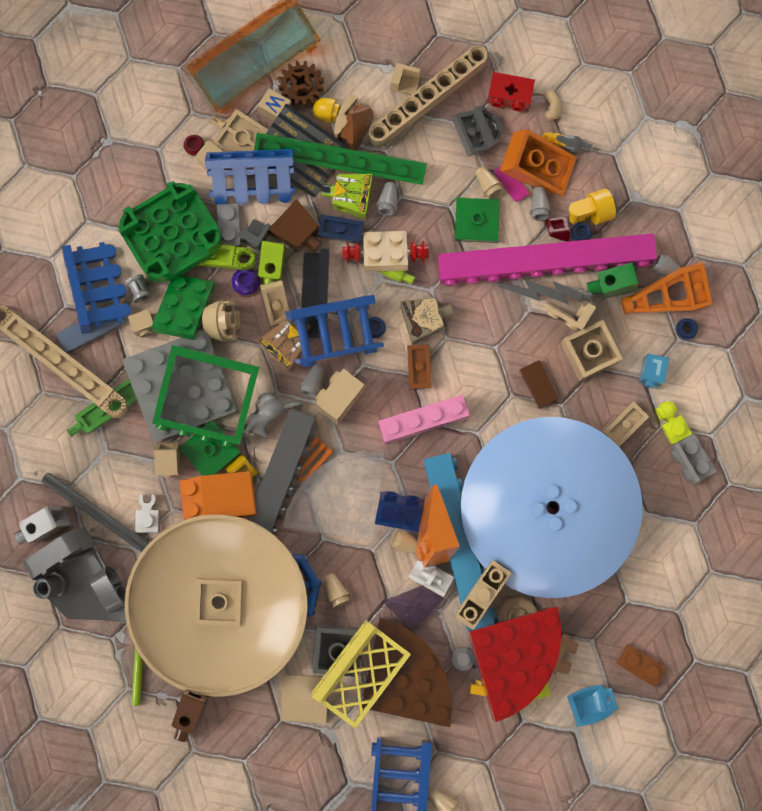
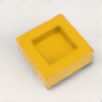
(477, 688)

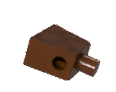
(296, 229)
(188, 714)

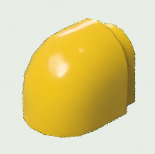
(326, 110)

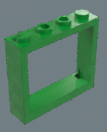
(186, 430)

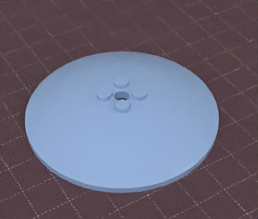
(544, 463)

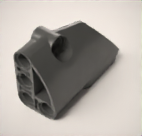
(77, 579)

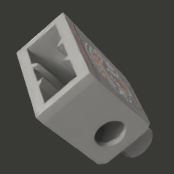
(42, 525)

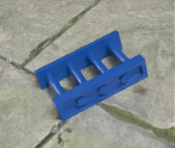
(321, 312)
(420, 776)

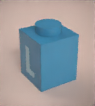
(653, 370)

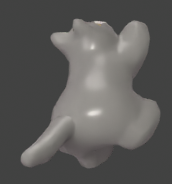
(266, 410)

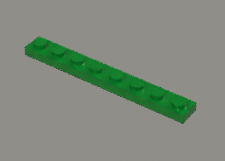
(345, 158)

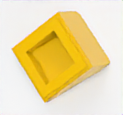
(241, 464)

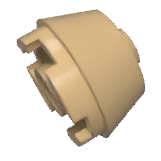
(221, 320)

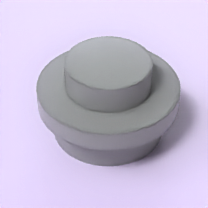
(462, 659)

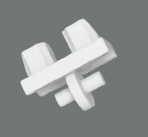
(431, 578)

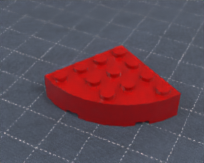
(516, 659)

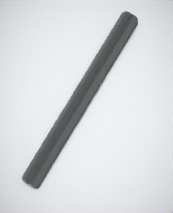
(94, 512)

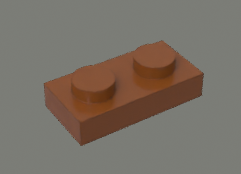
(419, 367)
(641, 665)

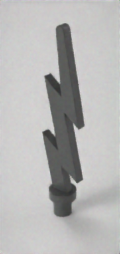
(559, 295)

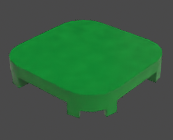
(170, 232)

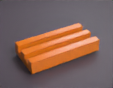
(322, 447)

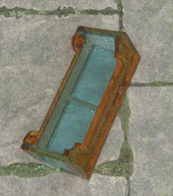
(251, 54)

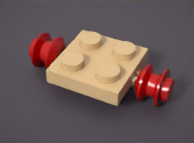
(385, 251)

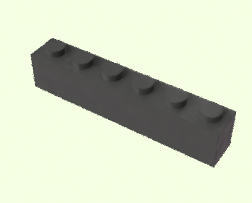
(283, 469)

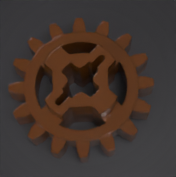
(298, 75)

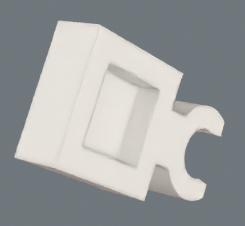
(147, 519)

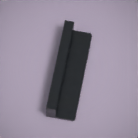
(315, 285)

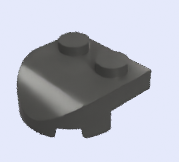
(478, 130)

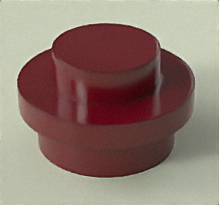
(193, 144)

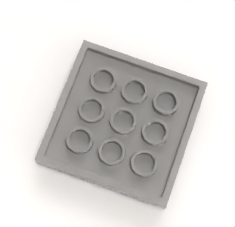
(195, 389)

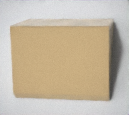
(297, 700)

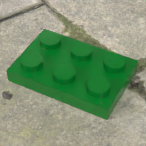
(183, 307)

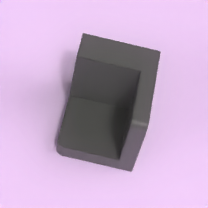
(255, 234)

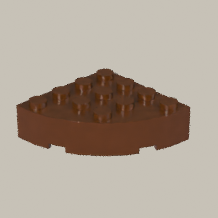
(419, 687)

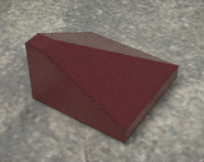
(558, 228)

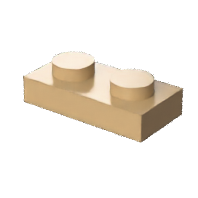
(275, 302)
(626, 424)

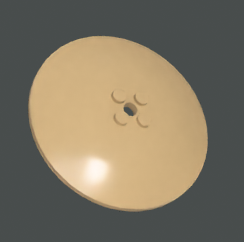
(209, 646)

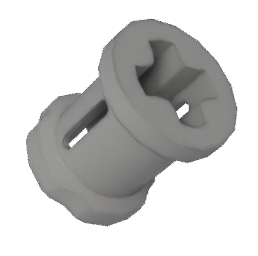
(138, 288)

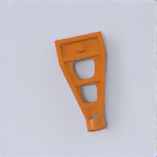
(695, 285)

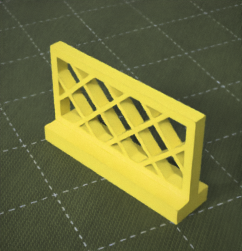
(344, 662)

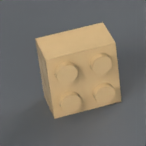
(591, 350)
(339, 396)

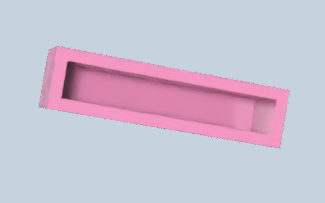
(423, 419)

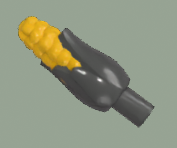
(567, 142)

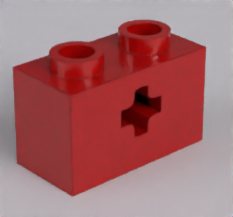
(519, 86)

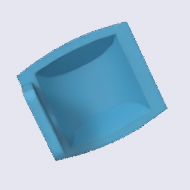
(592, 704)

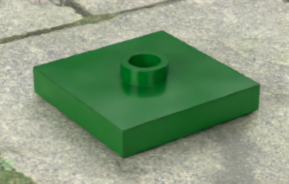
(477, 220)
(206, 456)

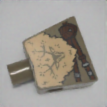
(424, 317)

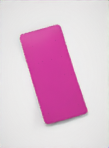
(512, 186)

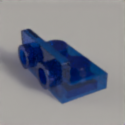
(399, 511)

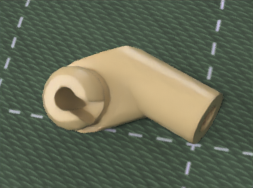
(555, 106)

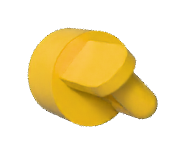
(597, 207)

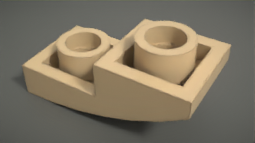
(341, 120)

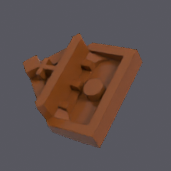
(357, 125)

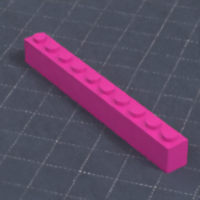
(546, 259)

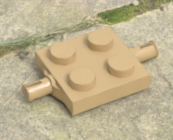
(236, 132)

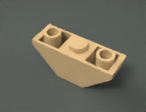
(482, 594)

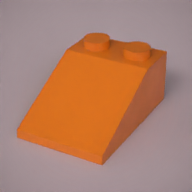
(538, 162)
(218, 494)
(436, 534)

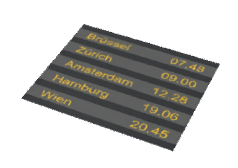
(295, 125)

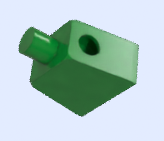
(622, 277)

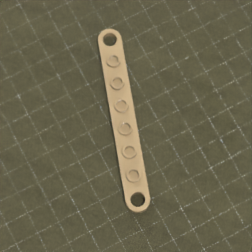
(61, 363)

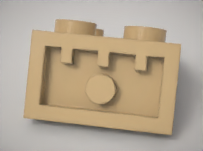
(584, 313)

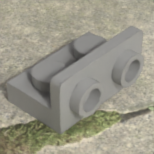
(692, 459)

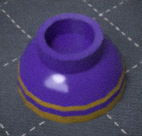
(246, 283)

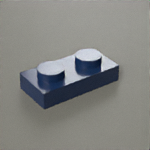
(340, 229)

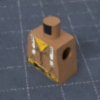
(284, 344)

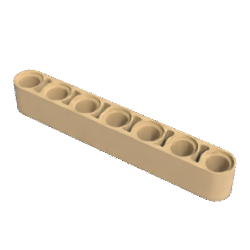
(431, 87)

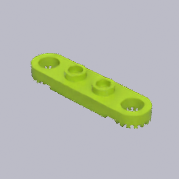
(228, 258)

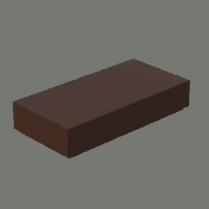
(538, 384)

